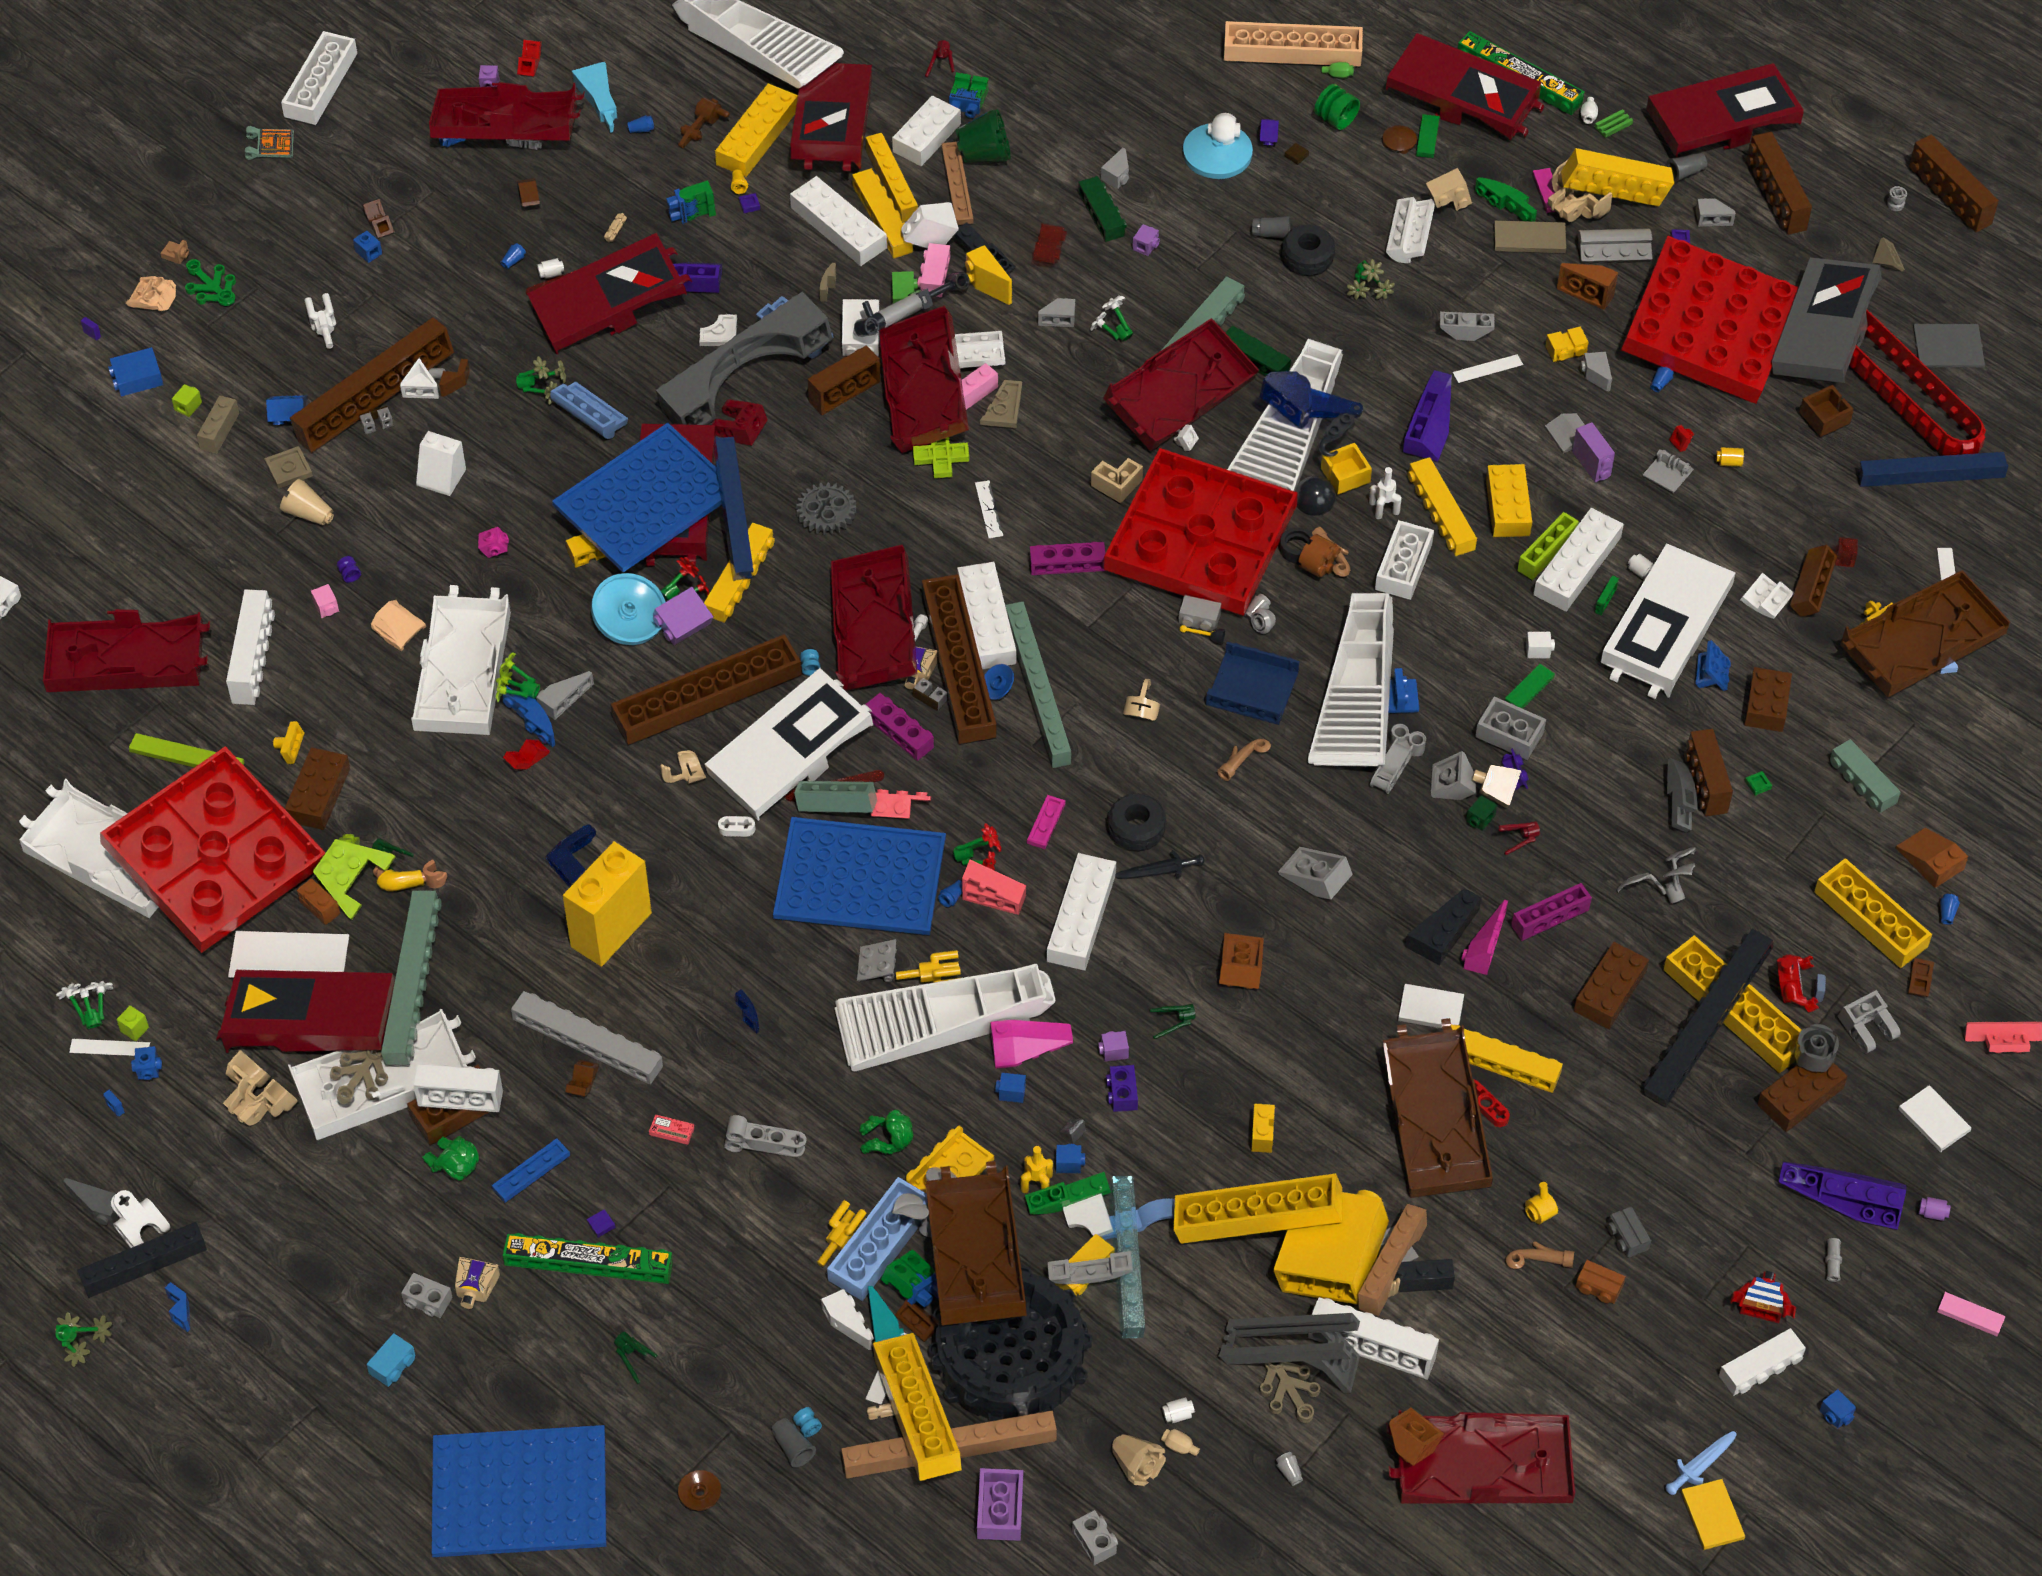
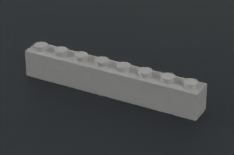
(587, 1037)

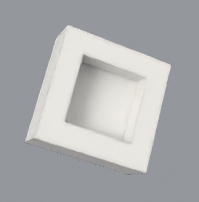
(1186, 438)

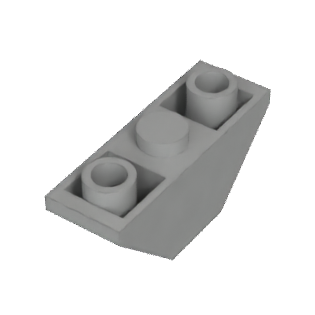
(1466, 325)

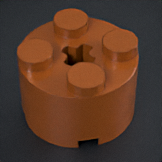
(1319, 556)

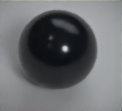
(1315, 495)

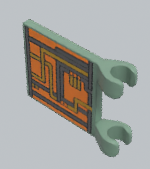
(270, 143)

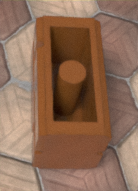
(318, 901)
(1600, 1282)

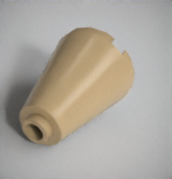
(306, 504)

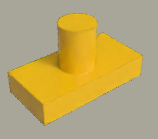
(290, 743)

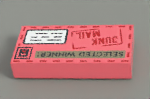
(671, 1129)

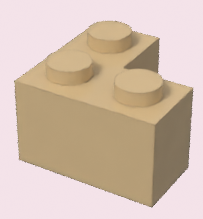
(1449, 188)
(1117, 482)

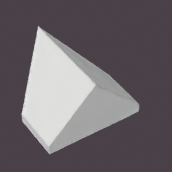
(419, 383)

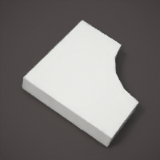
(719, 332)
(1089, 1215)

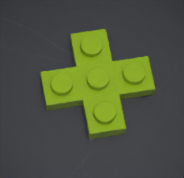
(941, 455)

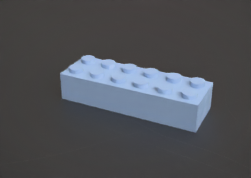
(875, 1243)

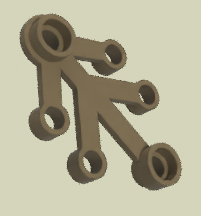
(360, 1071)
(1289, 1384)

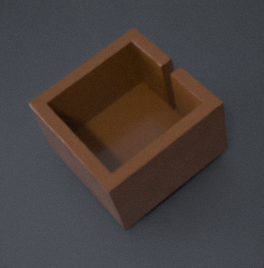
(1822, 410)

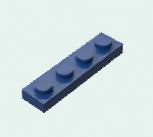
(530, 1170)

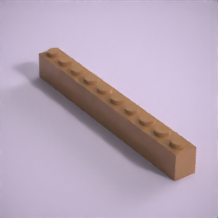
(970, 1439)

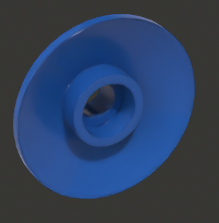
(999, 680)

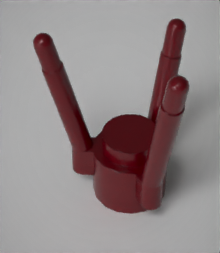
(942, 51)
(1528, 830)

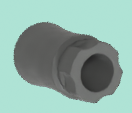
(1686, 165)
(1271, 227)
(793, 1443)

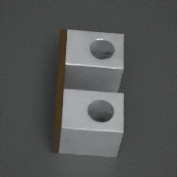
(381, 413)
(922, 691)

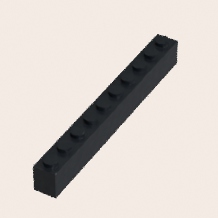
(1708, 1018)

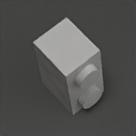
(1199, 613)

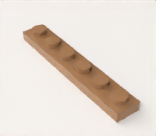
(957, 183)

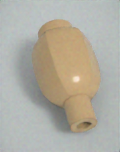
(1179, 1442)

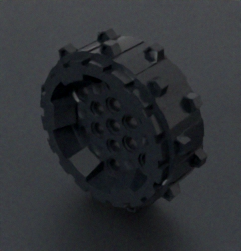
(1026, 1391)

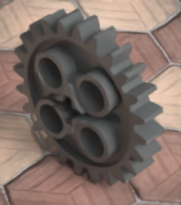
(826, 508)

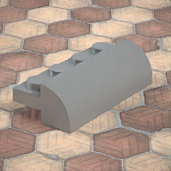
(1615, 245)

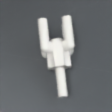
(322, 321)
(1385, 493)

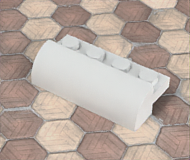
(1410, 229)
(980, 348)

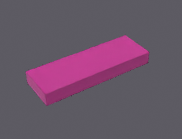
(1543, 181)
(1046, 822)

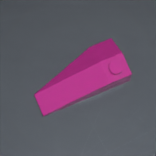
(1482, 946)
(1021, 1040)

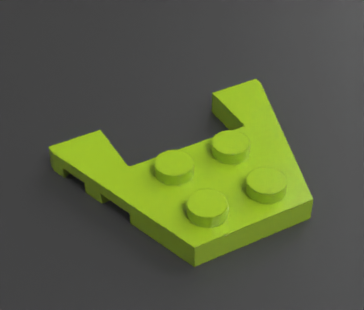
(343, 865)

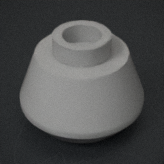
(1263, 620)

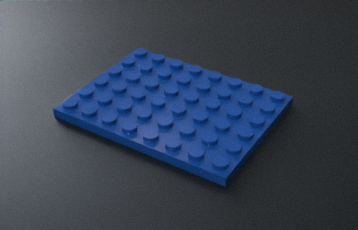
(643, 497)
(860, 876)
(519, 1491)

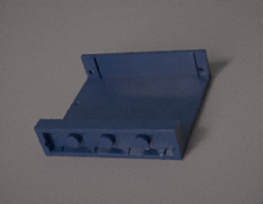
(1253, 683)

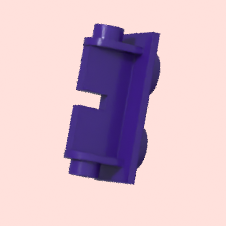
(1515, 761)

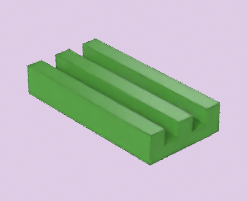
(1612, 122)

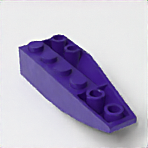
(704, 276)
(1431, 419)
(1849, 1193)

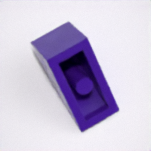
(1269, 131)

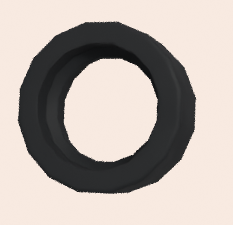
(1294, 533)

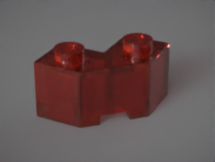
(1050, 242)

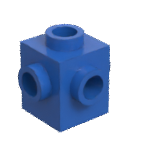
(146, 1063)

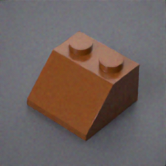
(1414, 1436)

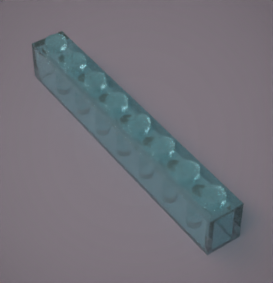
(1127, 1240)

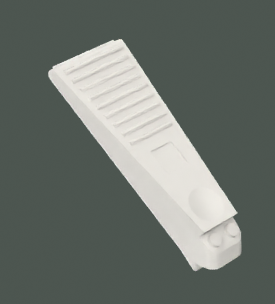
(759, 38)
(1276, 447)
(1357, 696)
(937, 1014)

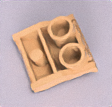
(153, 294)
(396, 624)

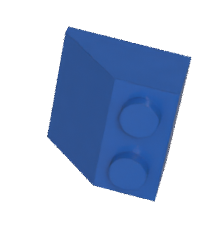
(283, 407)

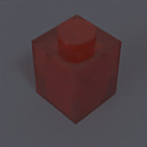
(1846, 552)

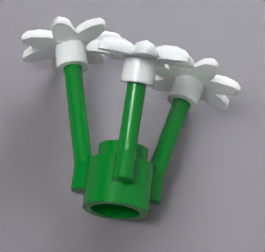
(1123, 330)
(91, 1018)

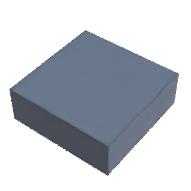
(1819, 989)

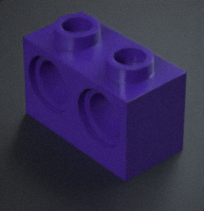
(1122, 1088)

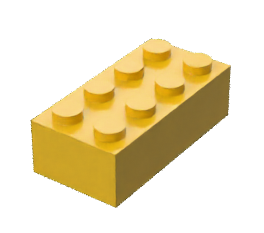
(1508, 500)

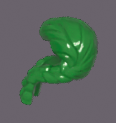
(896, 1124)
(457, 1159)

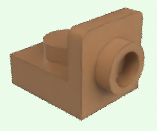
(175, 252)

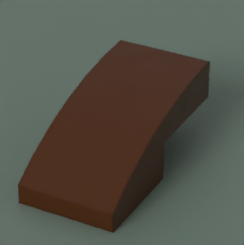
(1921, 977)

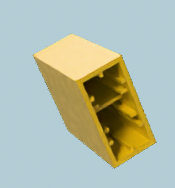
(607, 903)
(1334, 1257)

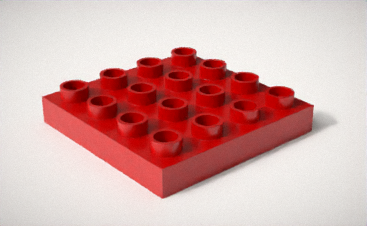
(1711, 319)
(1201, 531)
(212, 849)

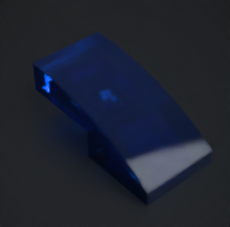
(749, 1012)

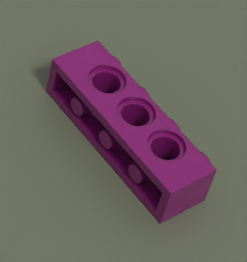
(1067, 558)
(909, 735)
(1551, 911)

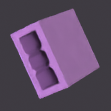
(1593, 452)
(682, 616)

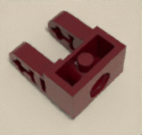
(748, 422)

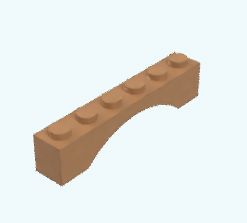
(1380, 1279)

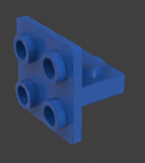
(1713, 667)
(1403, 694)

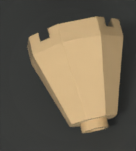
(1138, 1458)

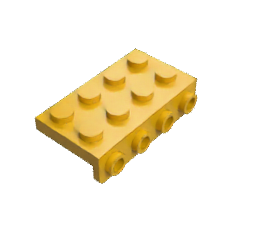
(956, 1151)

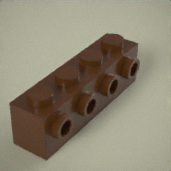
(1813, 580)

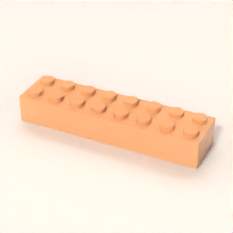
(1292, 43)

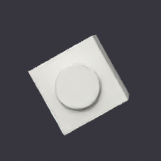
(1539, 644)

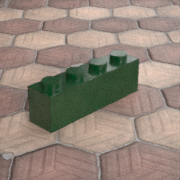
(1101, 208)
(1261, 355)

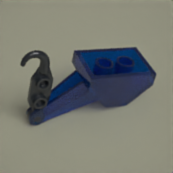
(1297, 401)

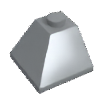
(1453, 778)

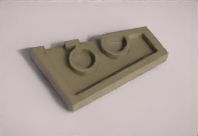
(1005, 406)

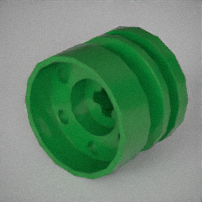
(1337, 106)

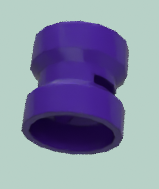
(348, 568)

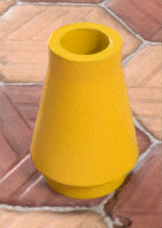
(739, 183)

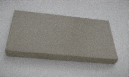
(1530, 236)

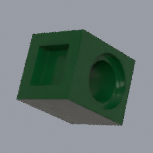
(1481, 813)

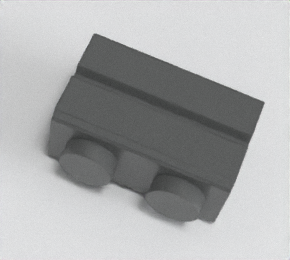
(1629, 1232)

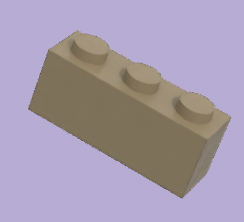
(218, 424)

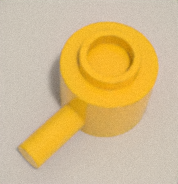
(1541, 1206)

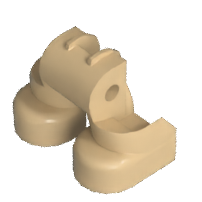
(1570, 207)
(243, 1101)

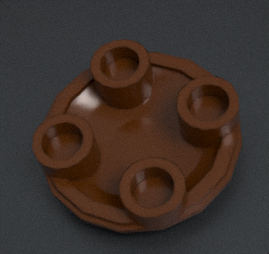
(1399, 138)

